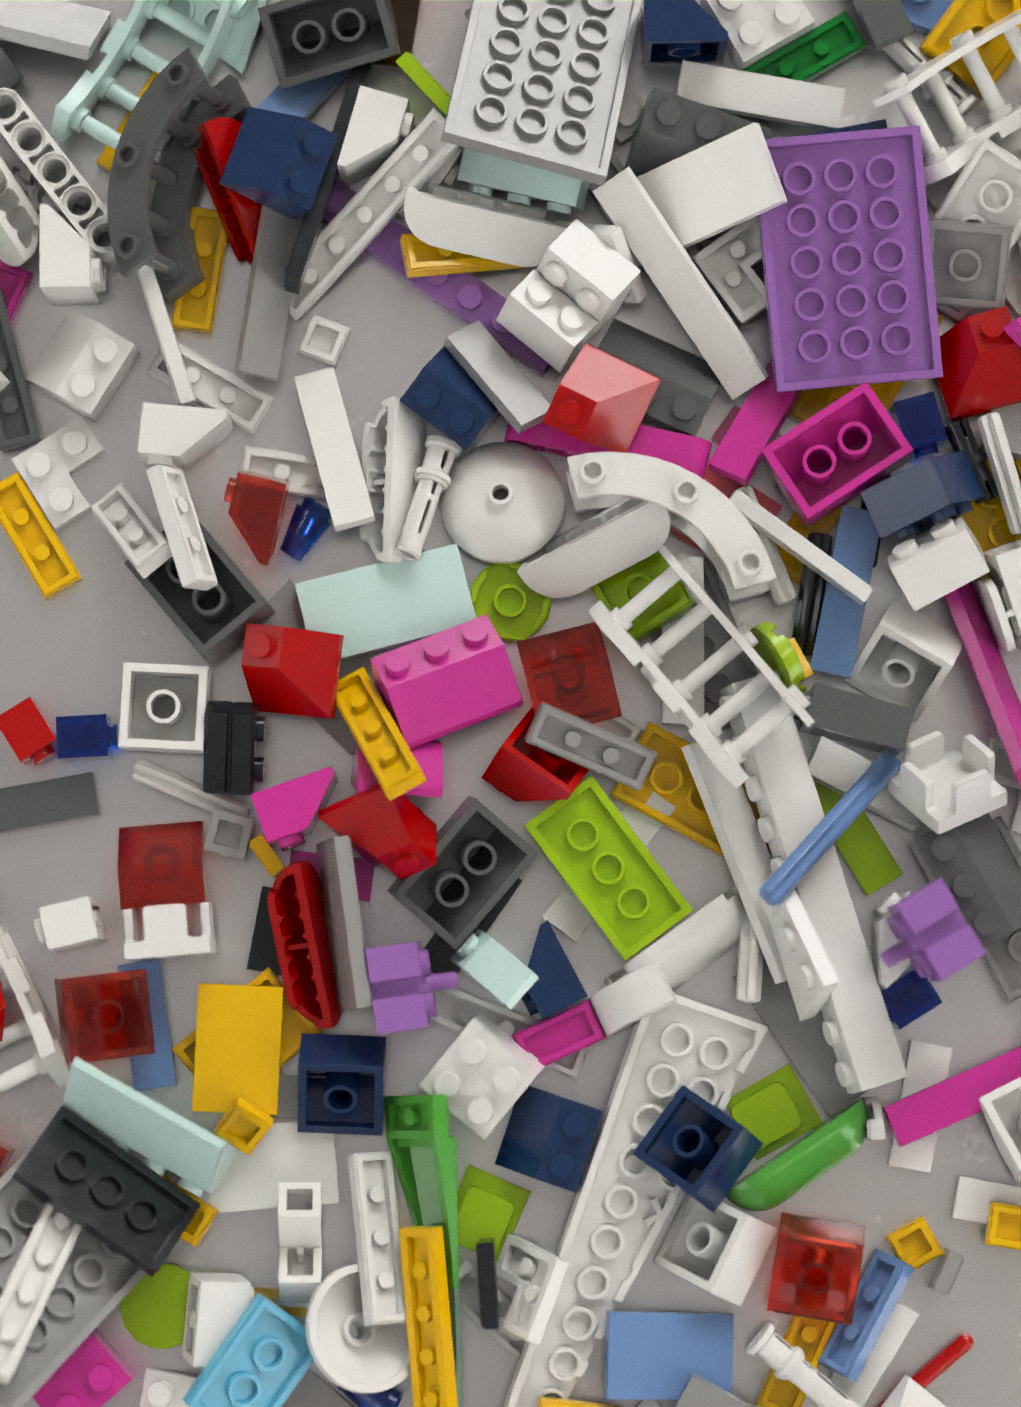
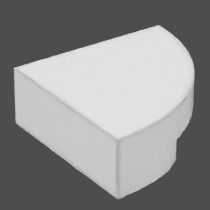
(875, 1123)

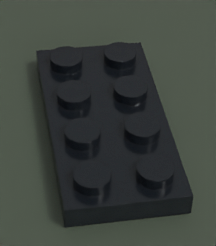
(106, 1191)

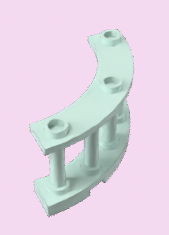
(123, 44)

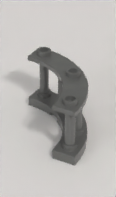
(163, 233)

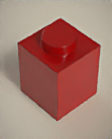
(28, 732)

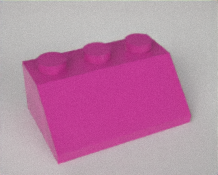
(837, 454)
(446, 681)

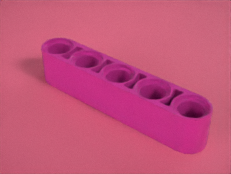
(677, 448)

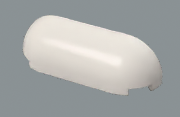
(17, 221)
(480, 225)
(390, 455)
(598, 548)
(694, 942)

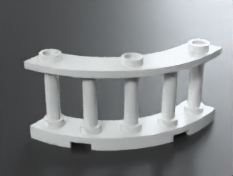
(1004, 119)
(694, 509)
(679, 693)
(32, 1024)

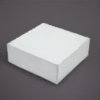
(323, 340)

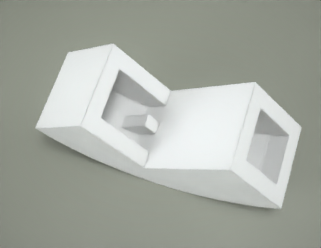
(632, 998)
(299, 1240)

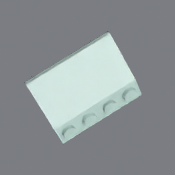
(148, 1128)

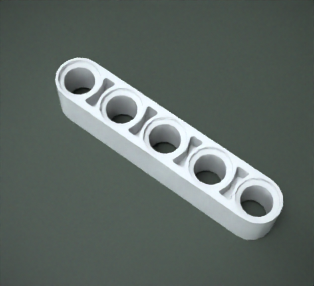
(48, 157)

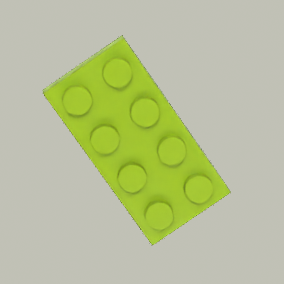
(608, 868)

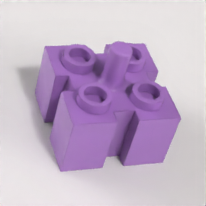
(932, 933)
(404, 986)

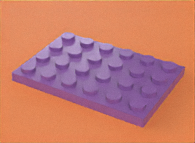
(850, 262)

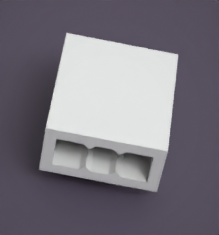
(1002, 594)

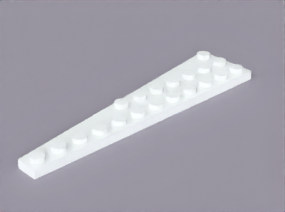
(620, 1196)

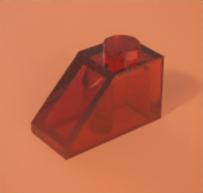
(257, 510)

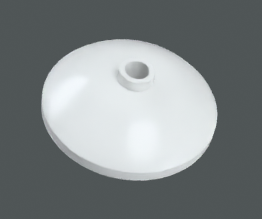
(505, 528)
(361, 1365)

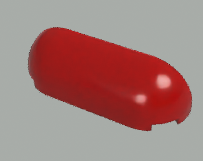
(236, 212)
(303, 944)

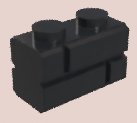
(232, 746)

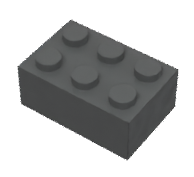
(213, 617)

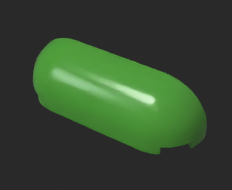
(803, 1161)

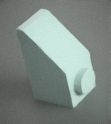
(493, 968)

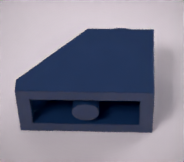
(557, 980)

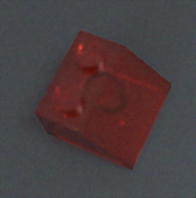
(570, 673)
(162, 865)
(104, 1015)
(816, 1268)

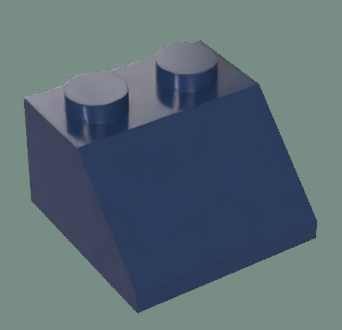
(680, 32)
(278, 160)
(451, 401)
(354, 1085)
(549, 1138)
(698, 1148)

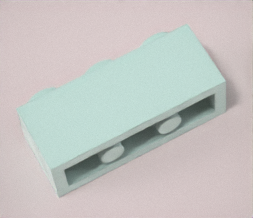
(521, 182)

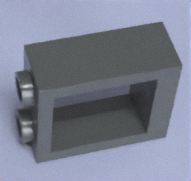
(856, 719)

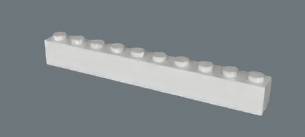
(788, 812)

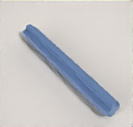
(830, 829)

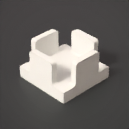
(947, 786)
(169, 933)

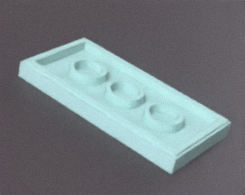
(389, 601)

